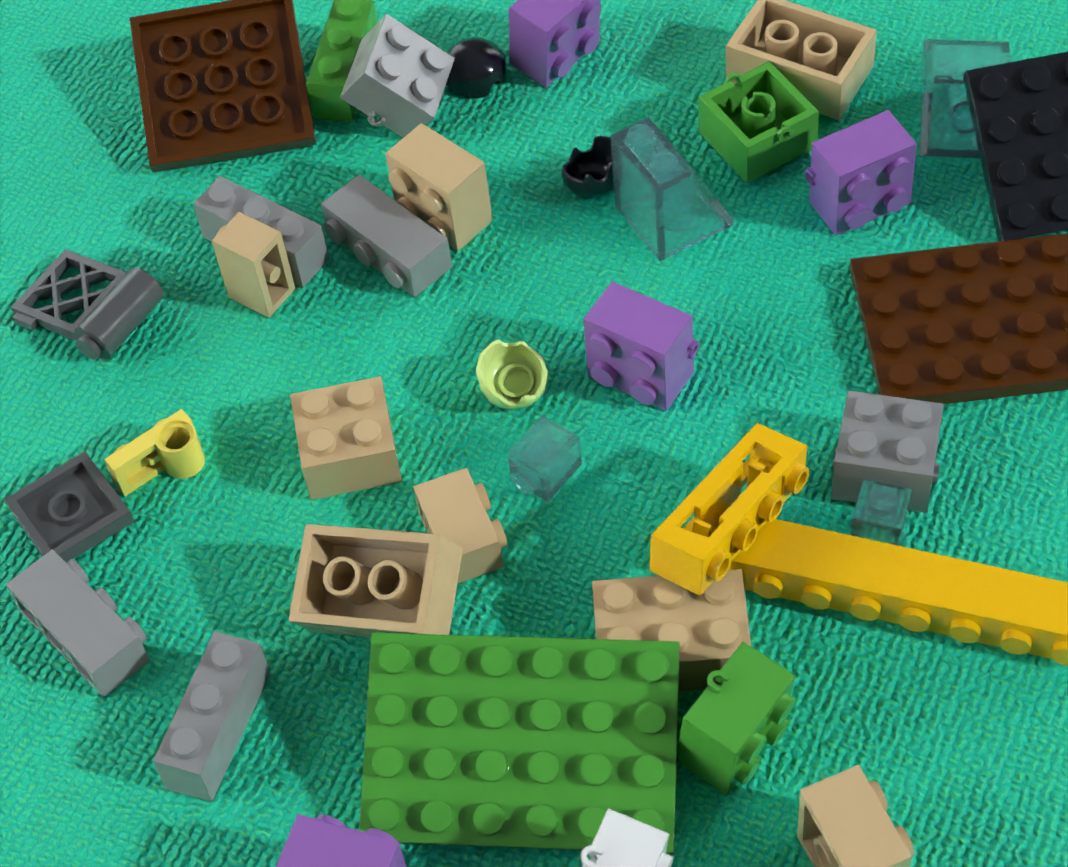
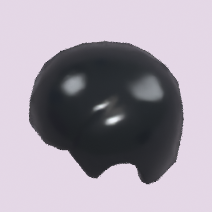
(475, 67)
(590, 171)

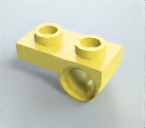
(166, 447)

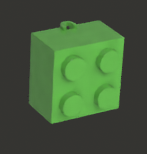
(758, 121)
(736, 719)

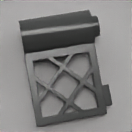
(107, 314)

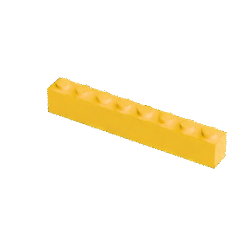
(908, 588)

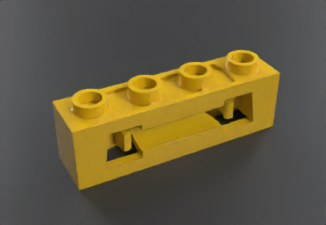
(772, 473)

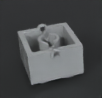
(397, 77)
(887, 443)

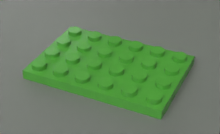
(518, 738)

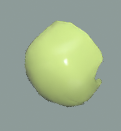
(511, 374)

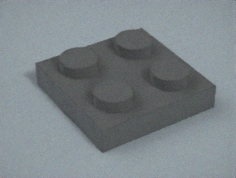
(69, 509)

